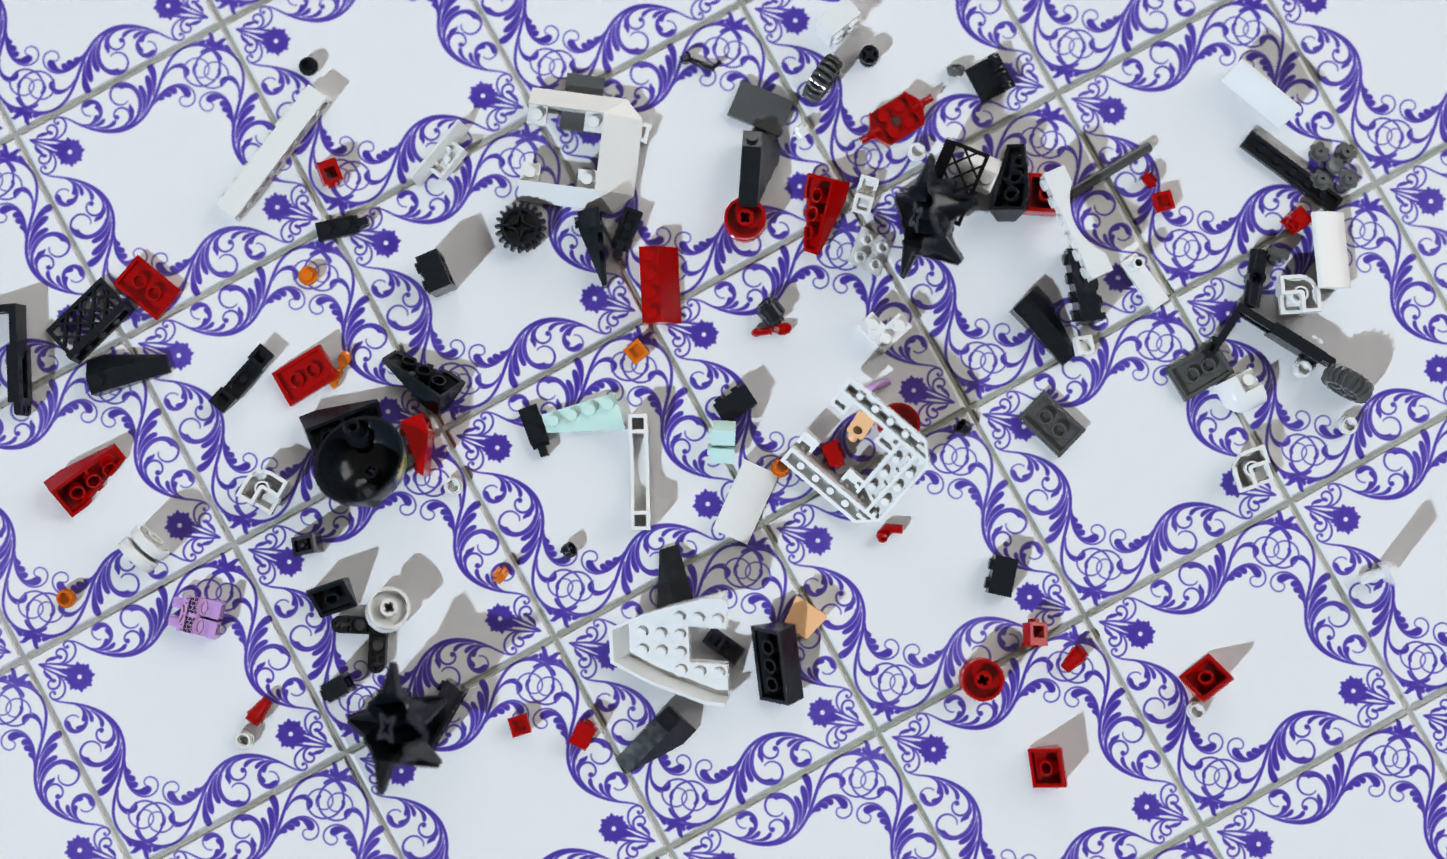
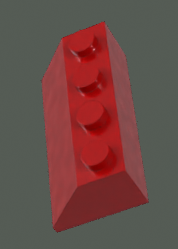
(660, 285)

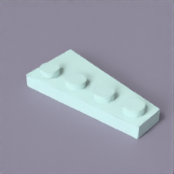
(592, 415)

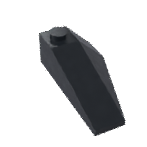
(758, 162)
(1012, 185)
(591, 229)
(1043, 323)
(119, 371)
(429, 386)
(323, 421)
(672, 578)
(660, 736)

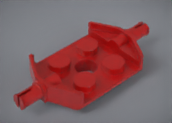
(905, 107)

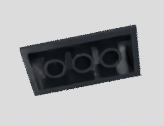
(777, 662)
(438, 724)

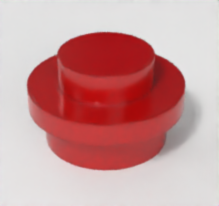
(1149, 179)

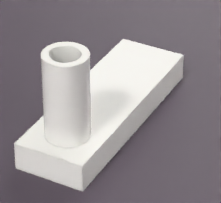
(1144, 281)
(1386, 571)

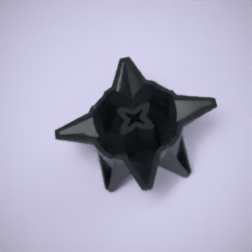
(929, 218)
(396, 728)

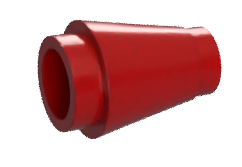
(1074, 658)
(259, 711)

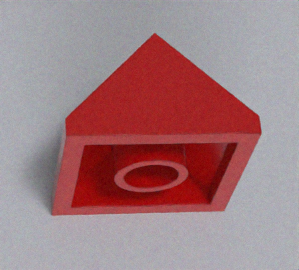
(1205, 678)
(1047, 767)

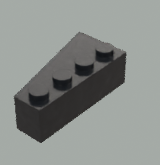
(1082, 293)

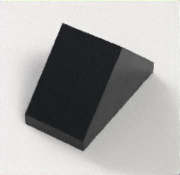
(307, 544)

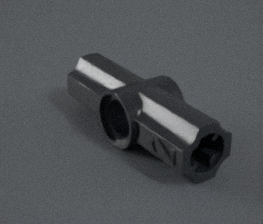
(1256, 266)

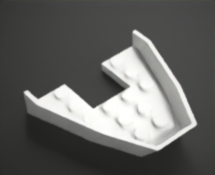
(659, 649)

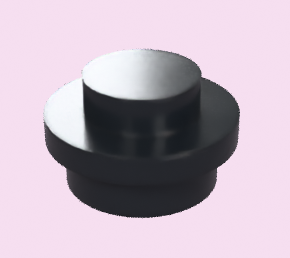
(308, 66)

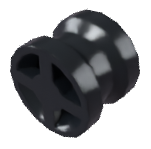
(871, 53)

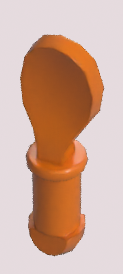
(343, 360)

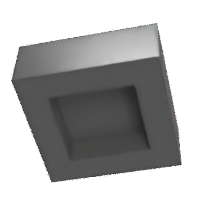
(1277, 255)

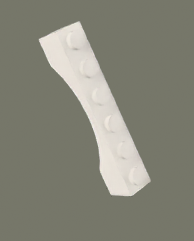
(1092, 260)
(639, 472)

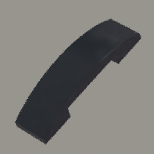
(243, 380)

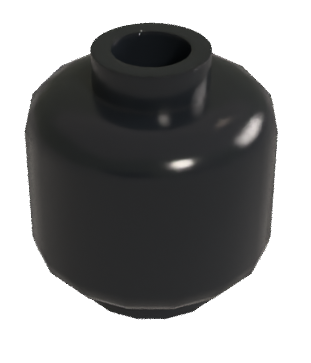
(771, 311)

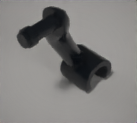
(699, 63)

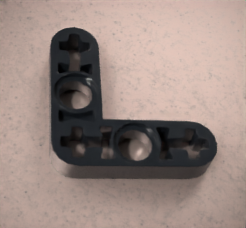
(373, 635)

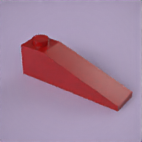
(823, 205)
(80, 481)

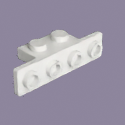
(443, 157)

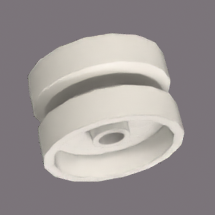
(144, 548)
(387, 598)

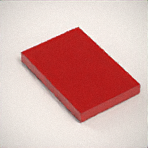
(147, 287)
(305, 375)

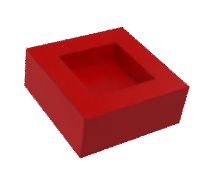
(1162, 201)
(519, 725)

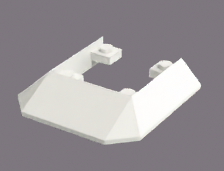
(618, 154)
(852, 494)

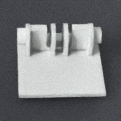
(869, 251)

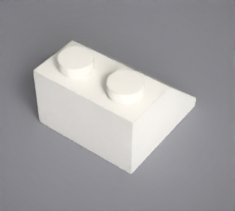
(988, 176)

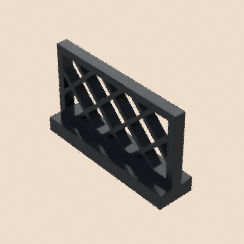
(943, 162)
(96, 334)

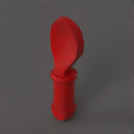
(781, 329)

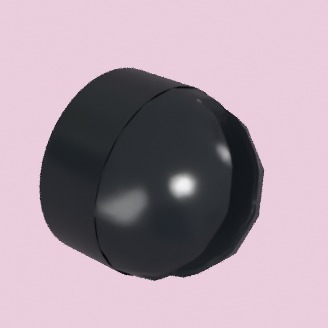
(963, 427)
(569, 550)

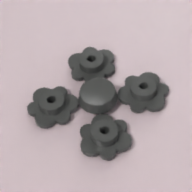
(1333, 165)

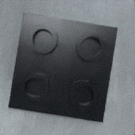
(990, 77)

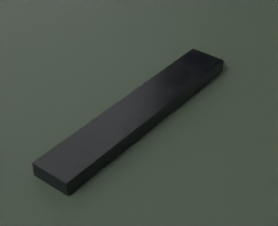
(1289, 171)

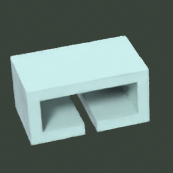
(723, 441)

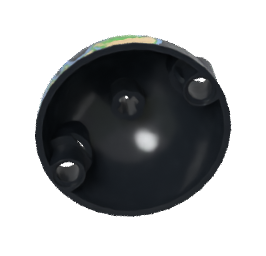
(364, 471)

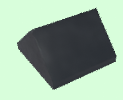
(332, 597)

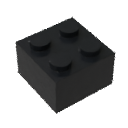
(435, 273)

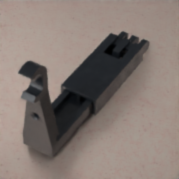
(1273, 331)
(18, 360)

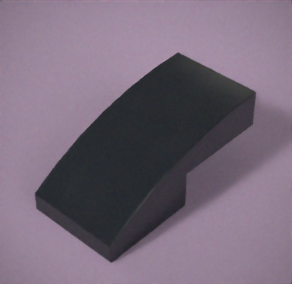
(724, 645)

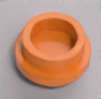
(308, 275)
(779, 469)
(499, 574)
(66, 598)

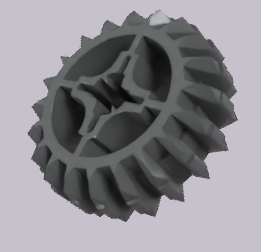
(822, 78)
(1347, 383)

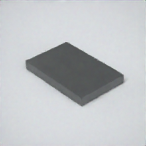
(580, 84)
(760, 108)
(1198, 372)
(1051, 424)

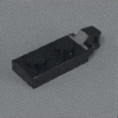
(340, 227)
(626, 231)
(535, 429)

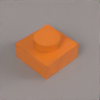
(636, 351)

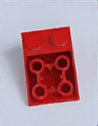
(420, 440)

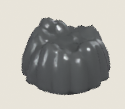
(955, 69)

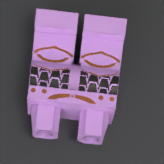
(192, 613)

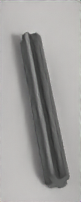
(1110, 169)

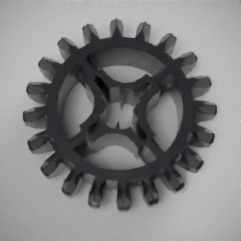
(529, 227)

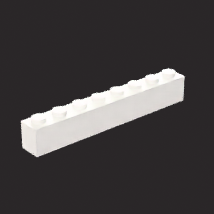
(273, 153)

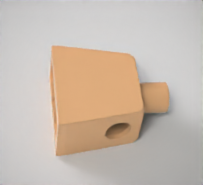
(859, 426)
(805, 617)

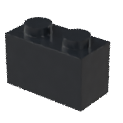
(735, 403)
(1001, 575)
(337, 687)

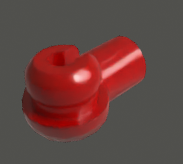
(887, 529)

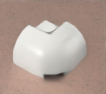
(1297, 295)
(1241, 392)
(1251, 468)
(264, 490)

